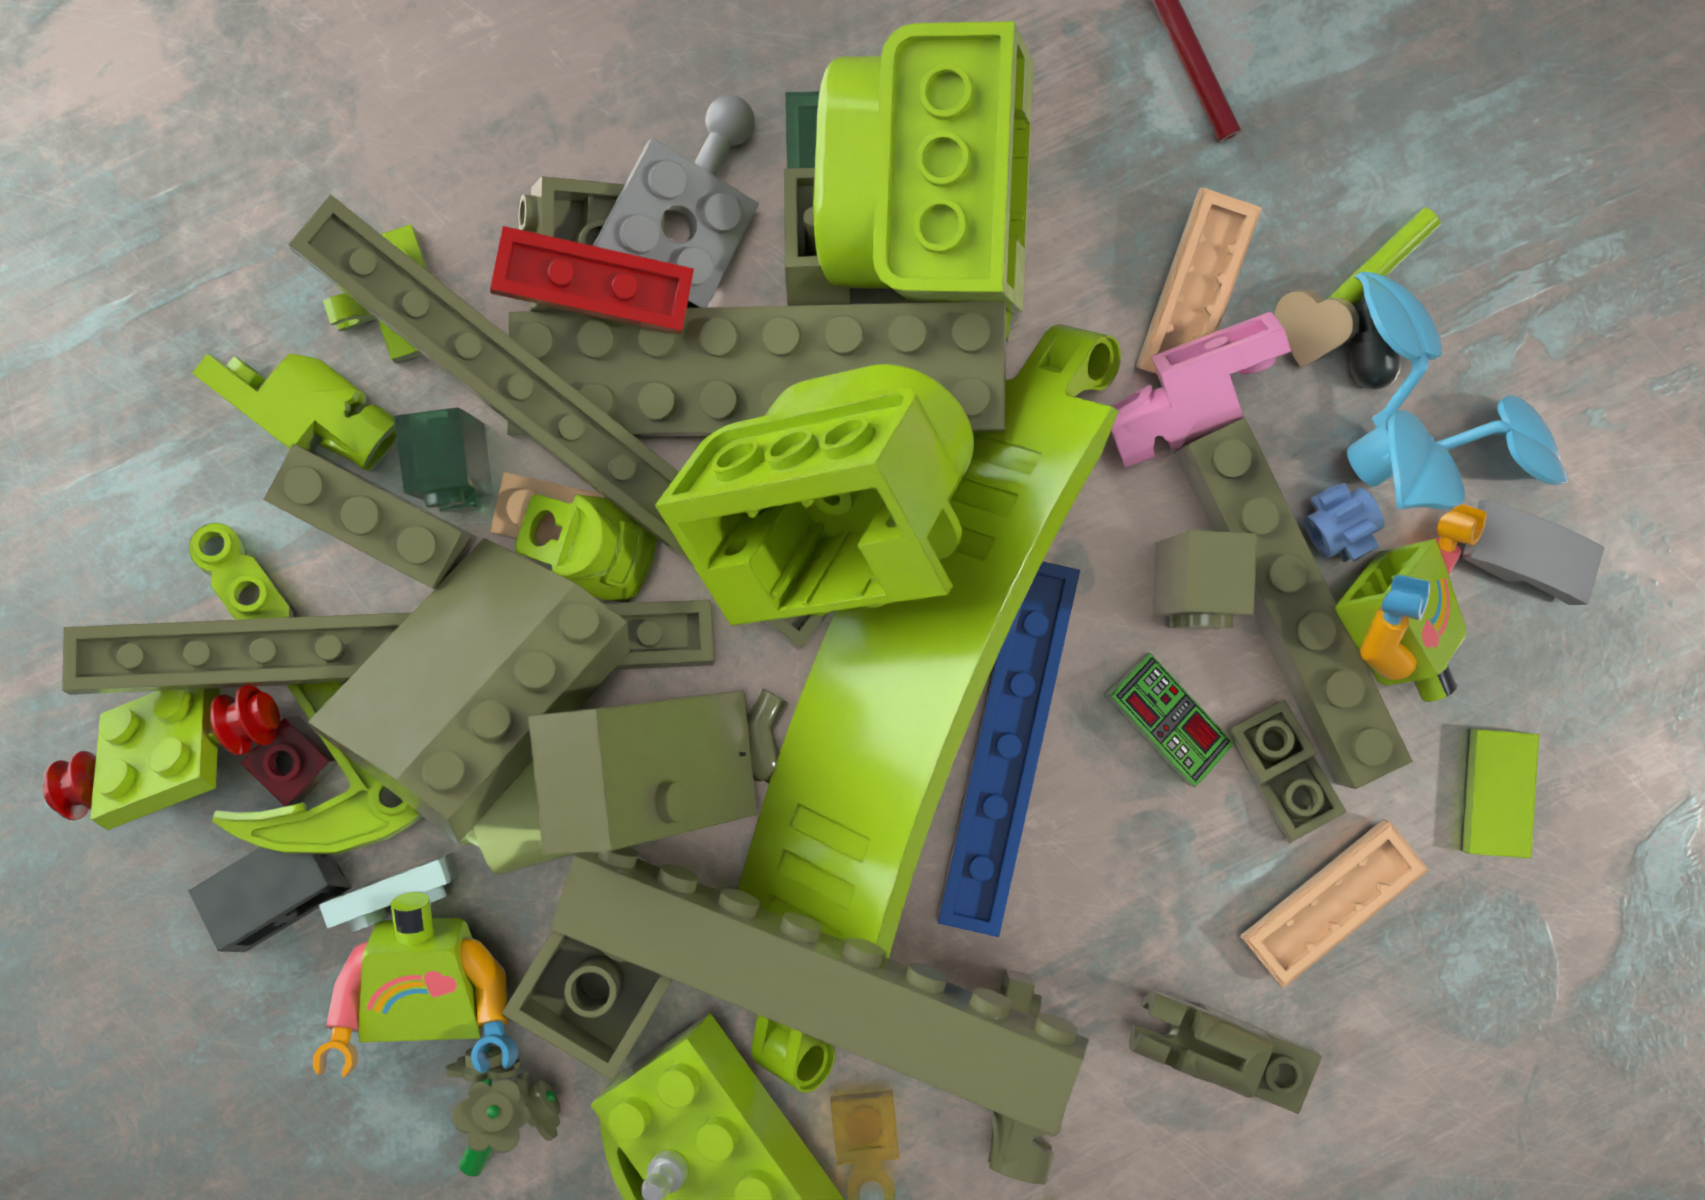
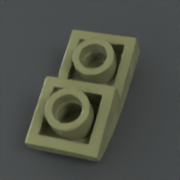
(1286, 771)

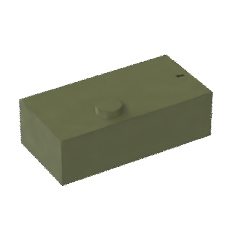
(641, 771)

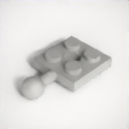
(670, 181)

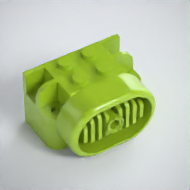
(927, 165)
(826, 497)

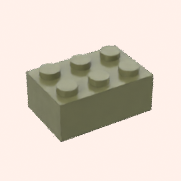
(586, 1001)

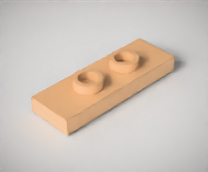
(1201, 273)
(1334, 903)

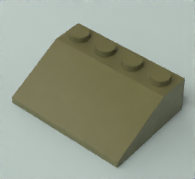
(453, 686)

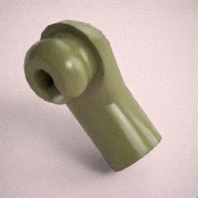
(761, 724)

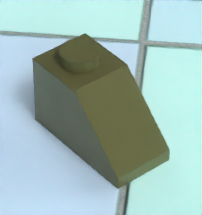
(802, 270)

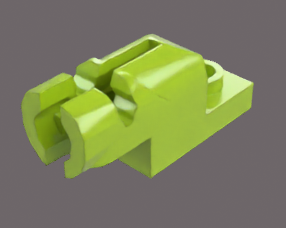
(305, 406)

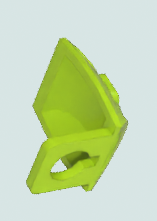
(596, 547)

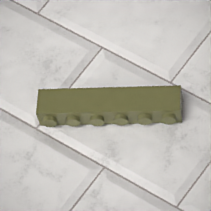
(1296, 608)

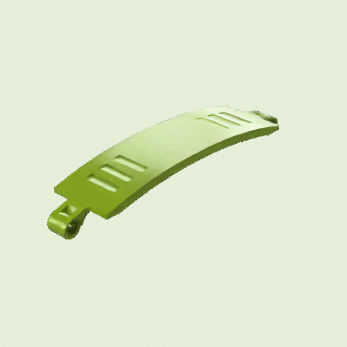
(906, 677)

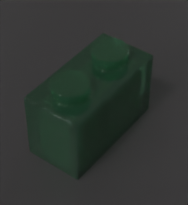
(444, 458)

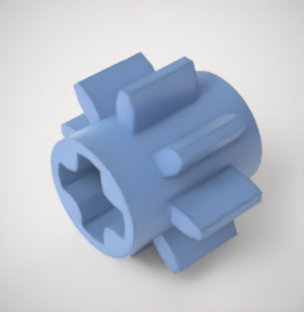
(1344, 522)

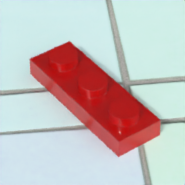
(591, 280)

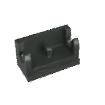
(264, 895)

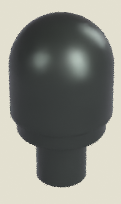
(1370, 357)

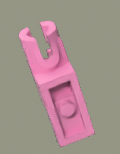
(1196, 388)

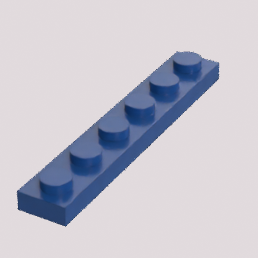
(1007, 756)

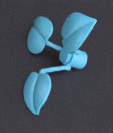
(1400, 442)

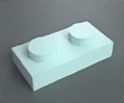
(368, 903)

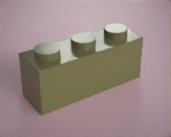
(368, 517)
(1205, 578)

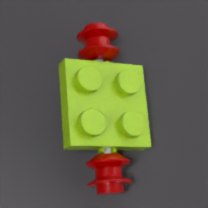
(158, 753)

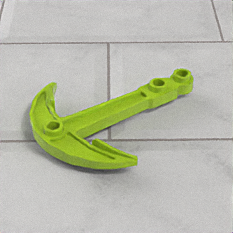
(341, 823)

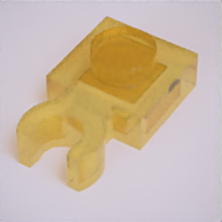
(865, 1137)

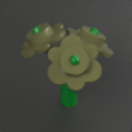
(499, 1109)

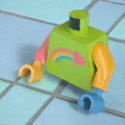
(1407, 610)
(419, 984)

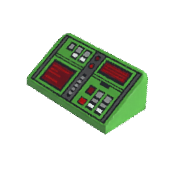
(1170, 720)

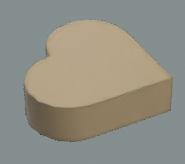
(1315, 324)

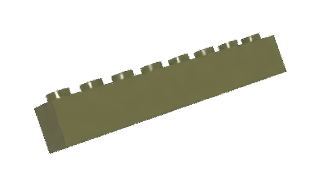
(824, 985)

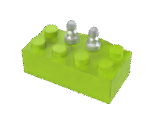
(703, 1128)

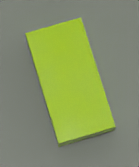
(1500, 793)

